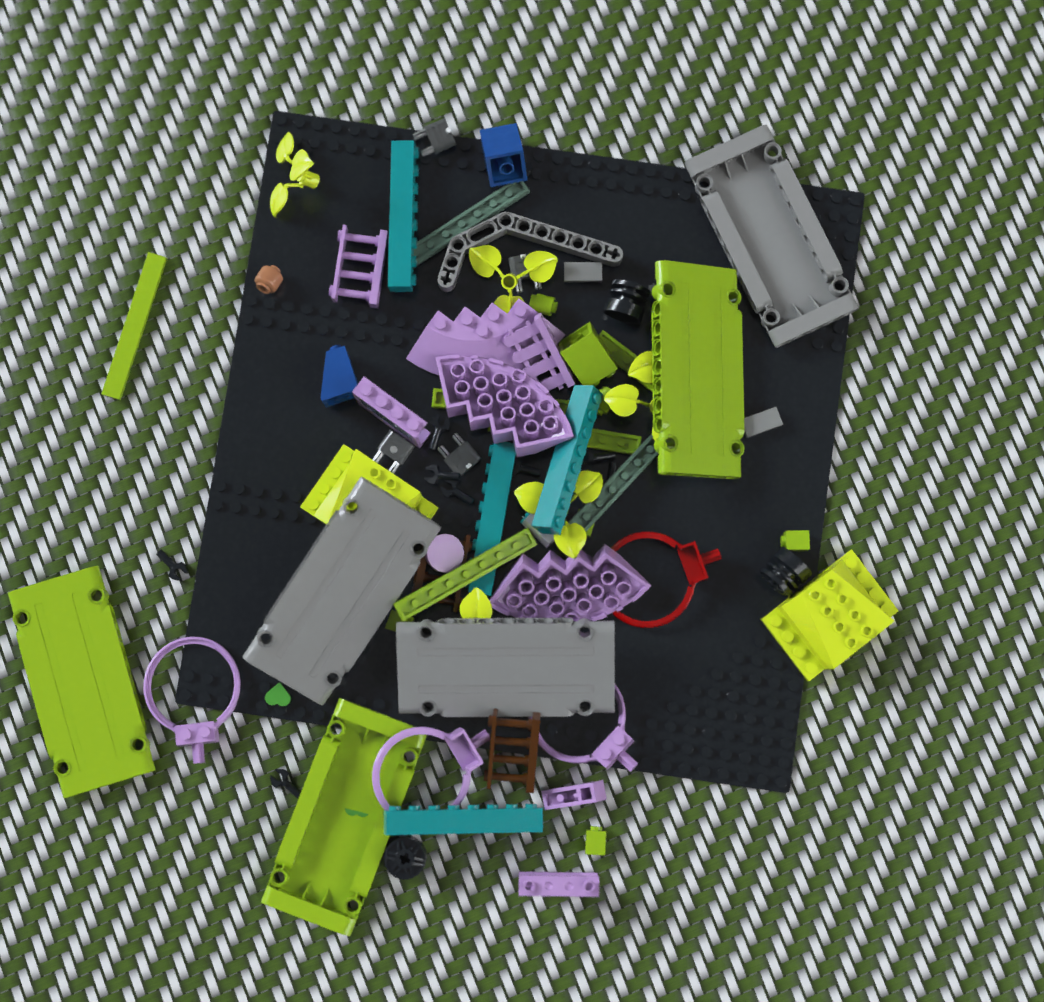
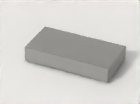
(582, 271)
(762, 422)

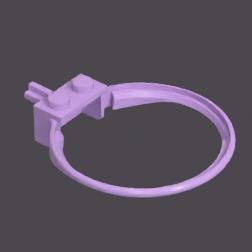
(196, 733)
(459, 743)
(609, 751)

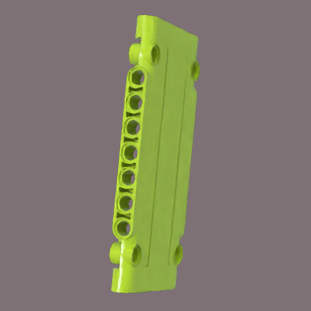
(697, 370)
(81, 681)
(324, 849)

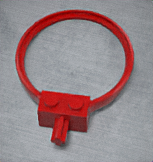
(693, 565)

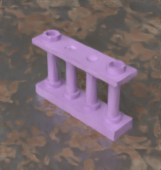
(373, 295)
(559, 884)

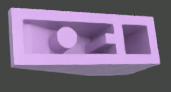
(574, 795)

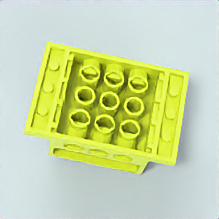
(343, 475)
(831, 616)

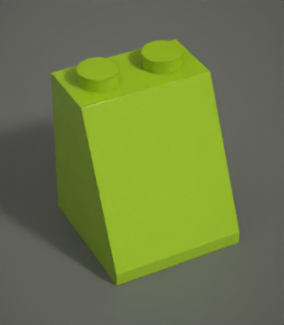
(587, 355)

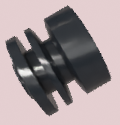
(626, 300)
(787, 570)
(417, 856)

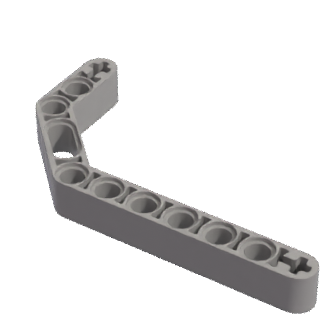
(530, 235)

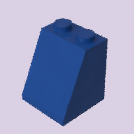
(503, 155)
(338, 377)

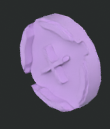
(445, 553)

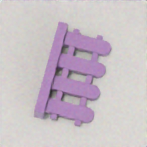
(540, 347)

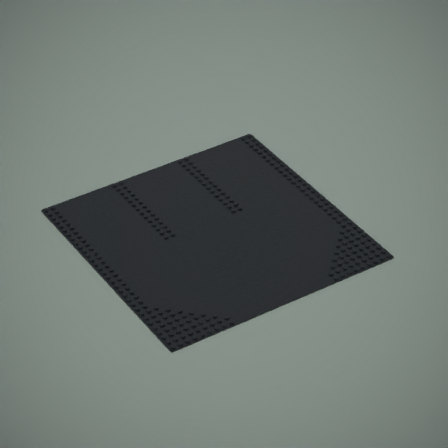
(699, 694)

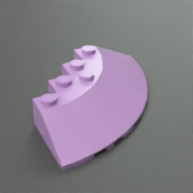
(476, 336)
(504, 401)
(569, 587)

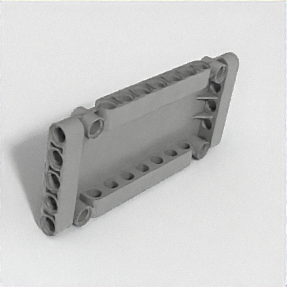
(771, 235)
(341, 591)
(506, 665)

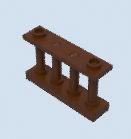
(422, 576)
(530, 743)

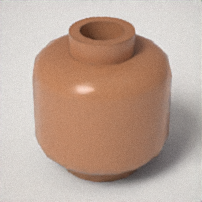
(268, 279)

